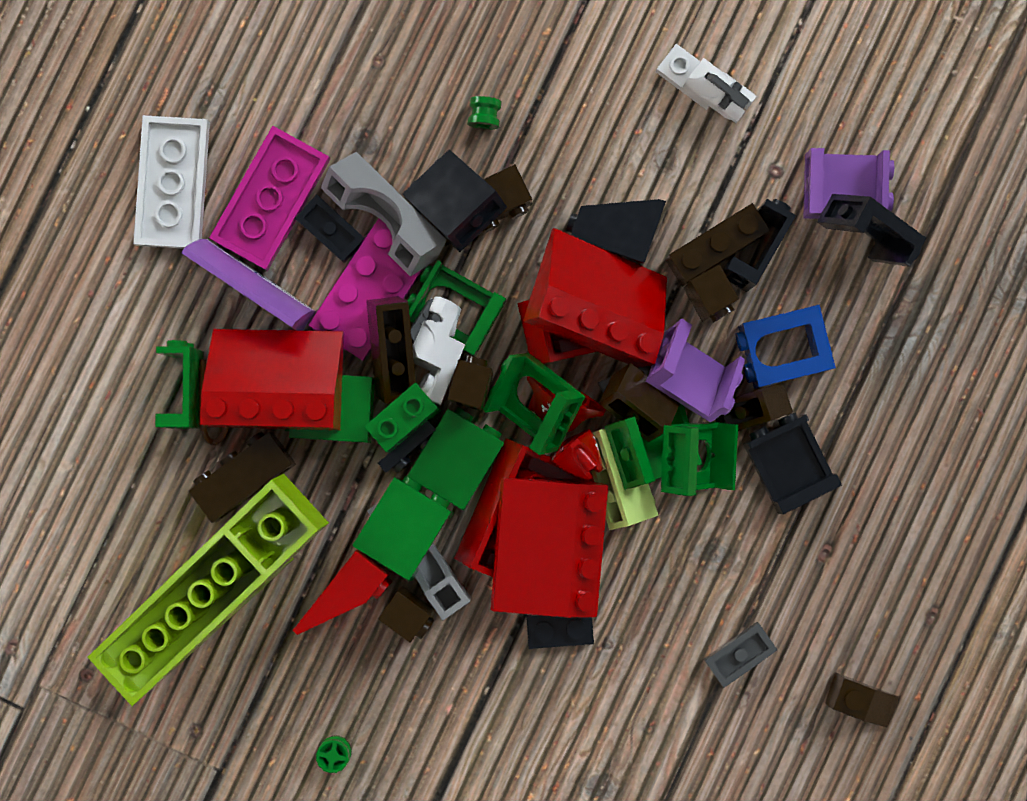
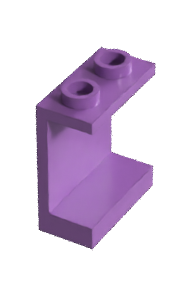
(847, 176)
(693, 376)

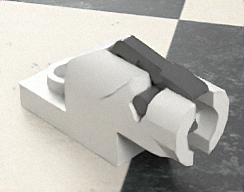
(705, 84)
(434, 346)

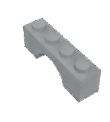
(357, 185)
(439, 583)

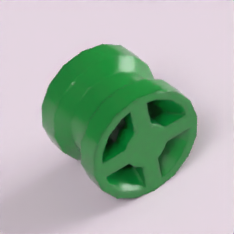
(484, 113)
(333, 761)

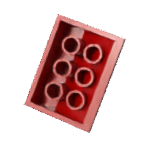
(599, 300)
(273, 379)
(513, 461)
(549, 547)

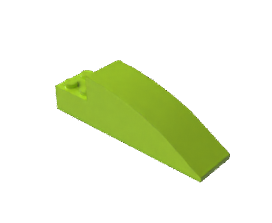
(208, 589)

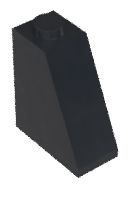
(619, 227)

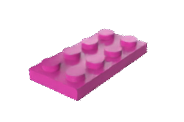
(270, 198)
(367, 277)

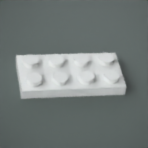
(171, 181)

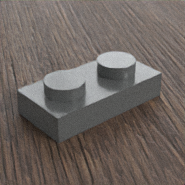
(740, 654)

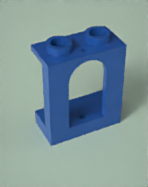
(819, 344)

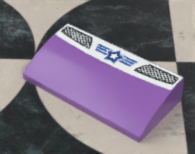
(249, 283)

